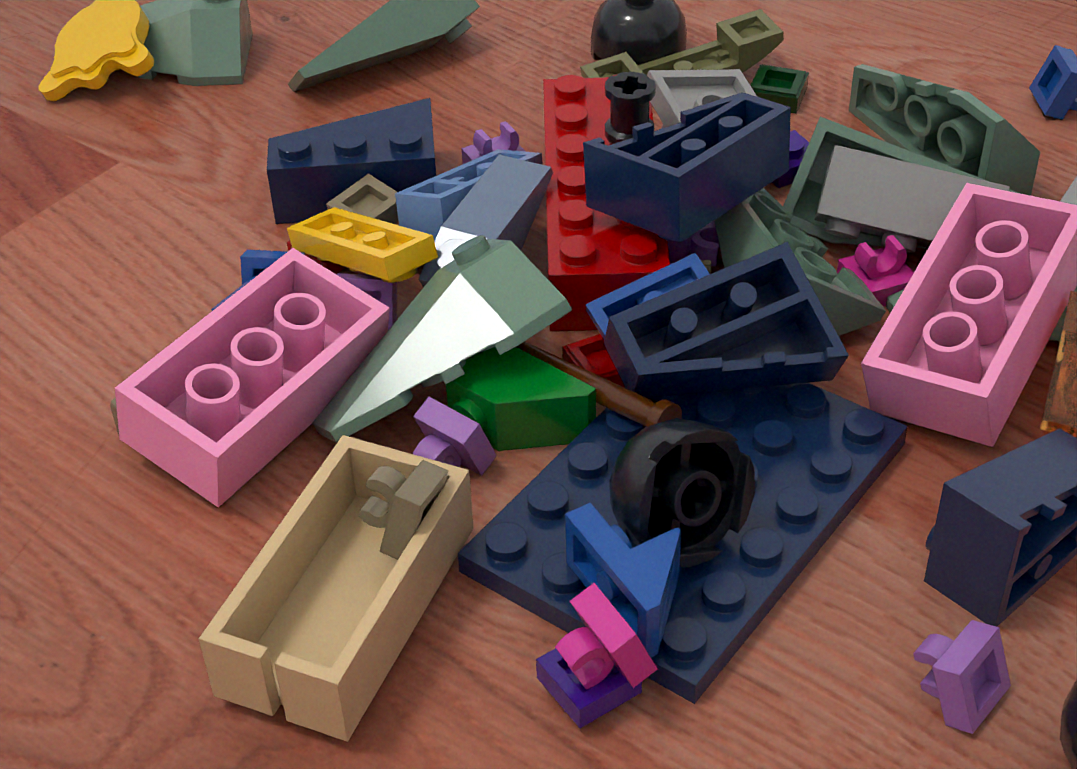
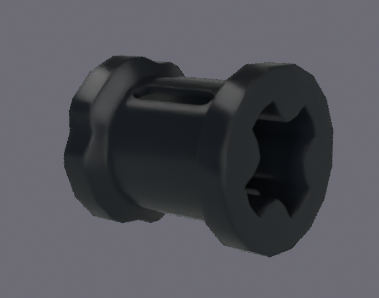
(629, 104)

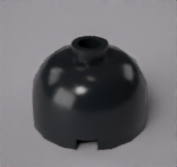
(640, 28)
(682, 479)

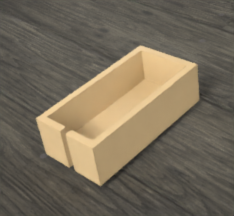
(320, 602)

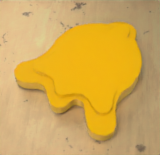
(95, 44)

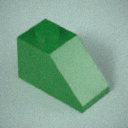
(521, 400)

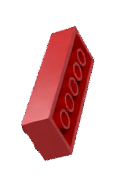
(585, 247)

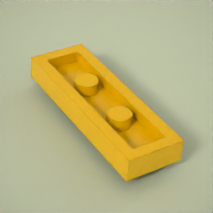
(364, 244)

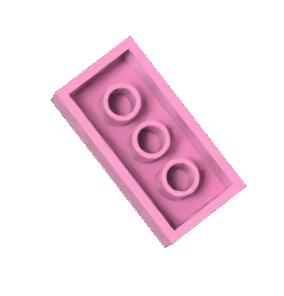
(975, 314)
(249, 375)

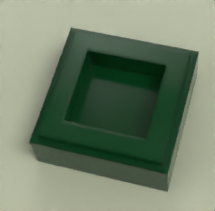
(781, 85)

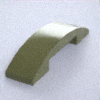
(739, 45)

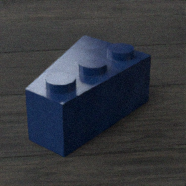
(325, 160)
(691, 170)
(728, 332)
(1006, 527)

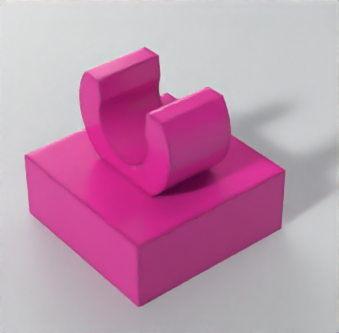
(880, 269)
(603, 642)

